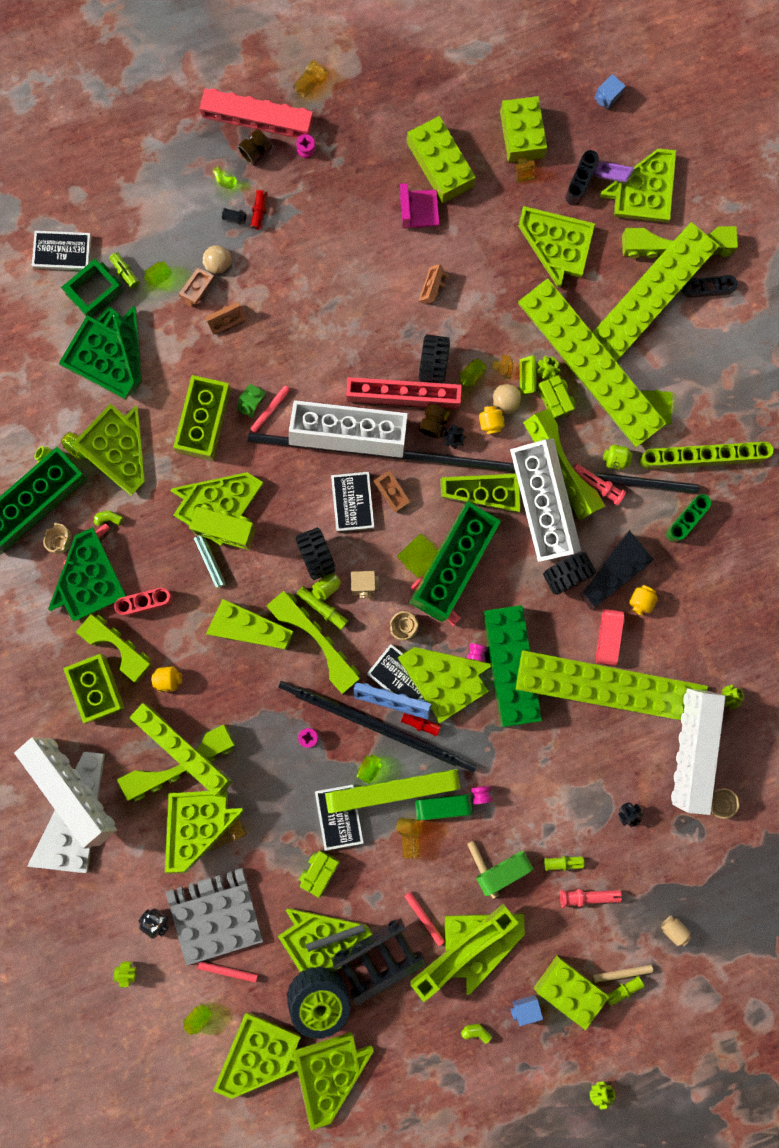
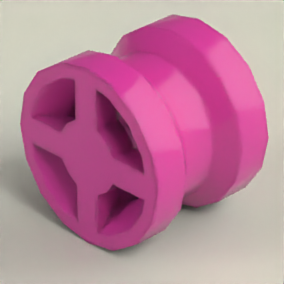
(307, 150)
(477, 652)
(308, 740)
(482, 794)

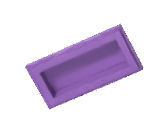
(613, 172)

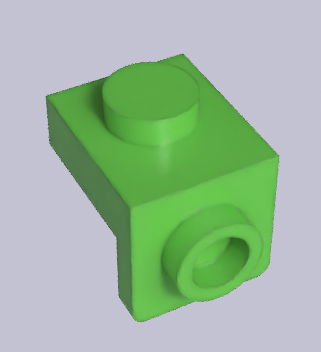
(250, 400)

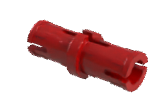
(259, 210)
(421, 724)

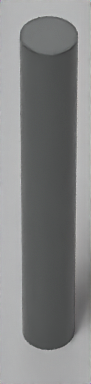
(335, 937)

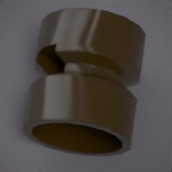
(254, 147)
(434, 421)

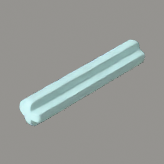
(210, 561)

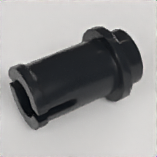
(235, 216)

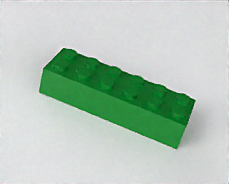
(36, 495)
(454, 562)
(506, 640)

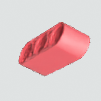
(134, 602)
(609, 637)

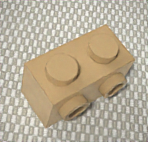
(364, 583)

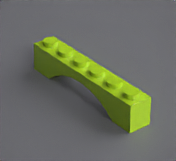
(641, 242)
(581, 496)
(288, 612)
(181, 750)
(139, 781)
(445, 966)

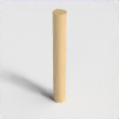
(479, 861)
(623, 973)

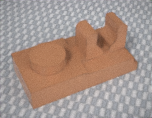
(432, 283)
(196, 286)
(225, 318)
(391, 491)

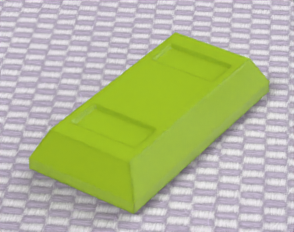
(528, 375)

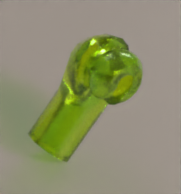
(227, 182)

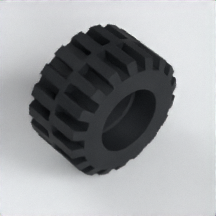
(434, 359)
(315, 553)
(569, 573)

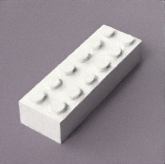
(347, 429)
(545, 500)
(698, 751)
(66, 791)

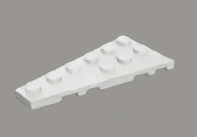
(58, 846)

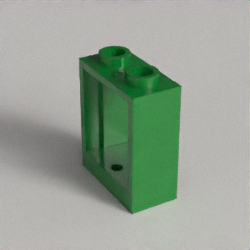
(104, 299)

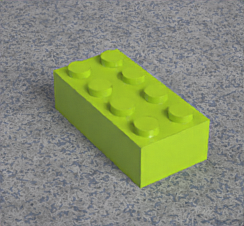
(440, 159)
(202, 418)

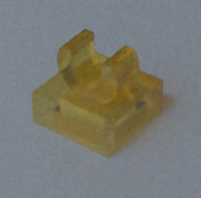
(524, 170)
(504, 367)

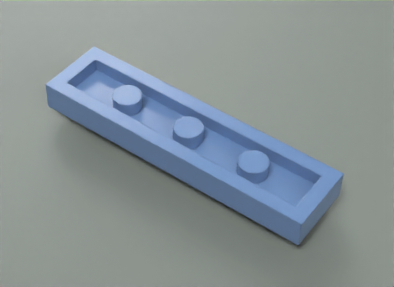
(391, 700)

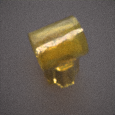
(313, 75)
(409, 830)
(232, 834)

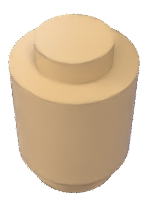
(676, 931)

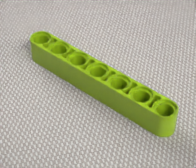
(714, 452)
(392, 791)

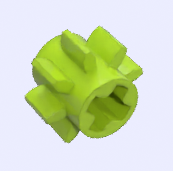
(548, 367)
(733, 696)
(125, 974)
(602, 1095)

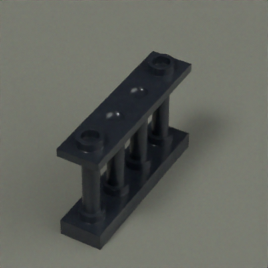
(390, 976)

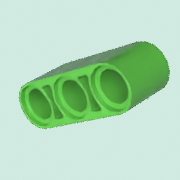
(504, 873)

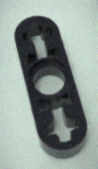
(717, 281)

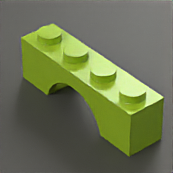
(133, 663)

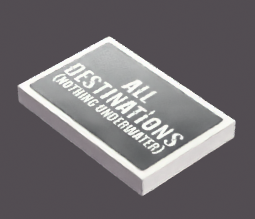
(61, 250)
(352, 501)
(391, 674)
(338, 828)

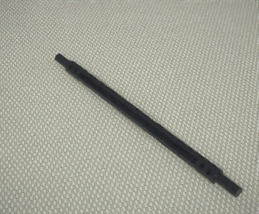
(379, 727)

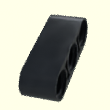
(586, 170)

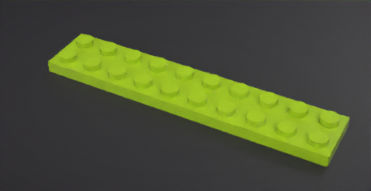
(654, 290)
(591, 363)
(602, 685)

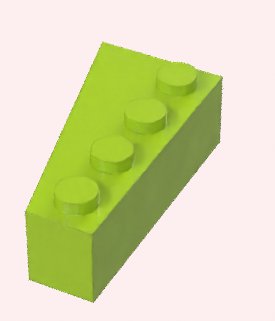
(490, 491)
(244, 626)

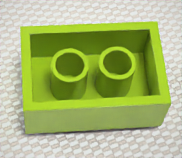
(523, 129)
(223, 527)
(94, 688)
(571, 992)

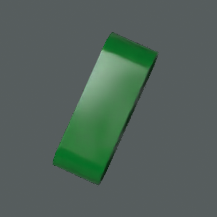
(696, 514)
(444, 807)

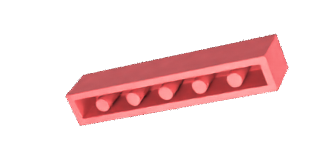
(256, 113)
(403, 393)

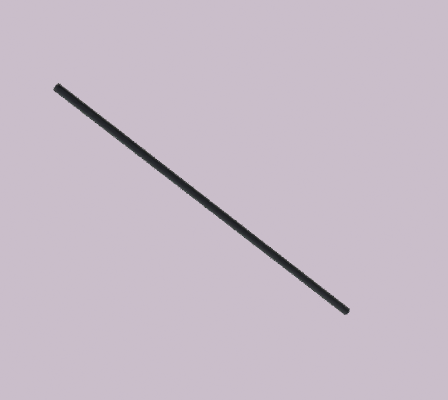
(489, 464)

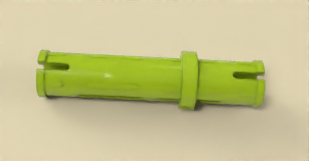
(325, 610)

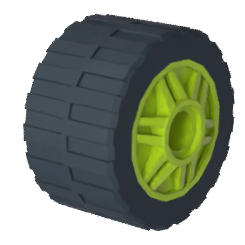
(318, 1002)

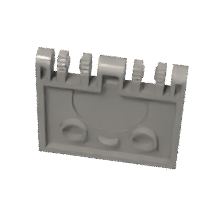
(216, 920)

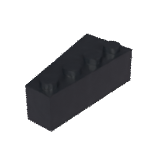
(620, 566)

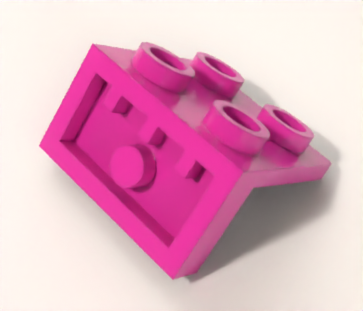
(418, 207)

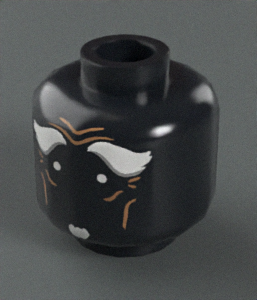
(153, 923)

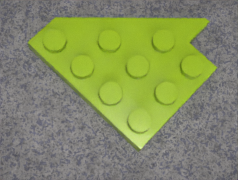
(648, 189)
(557, 241)
(115, 447)
(225, 494)
(444, 680)
(194, 826)
(312, 927)
(485, 961)
(257, 1056)
(328, 1074)

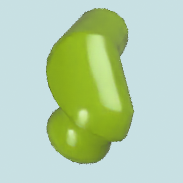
(107, 515)
(476, 1030)

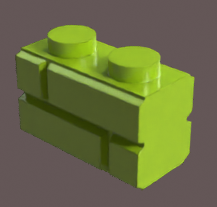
(556, 397)
(319, 873)

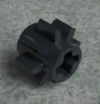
(459, 437)
(630, 814)

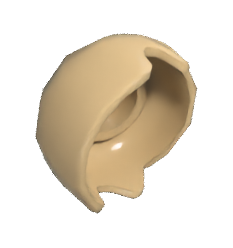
(217, 259)
(507, 398)
(57, 539)
(404, 625)
(724, 803)

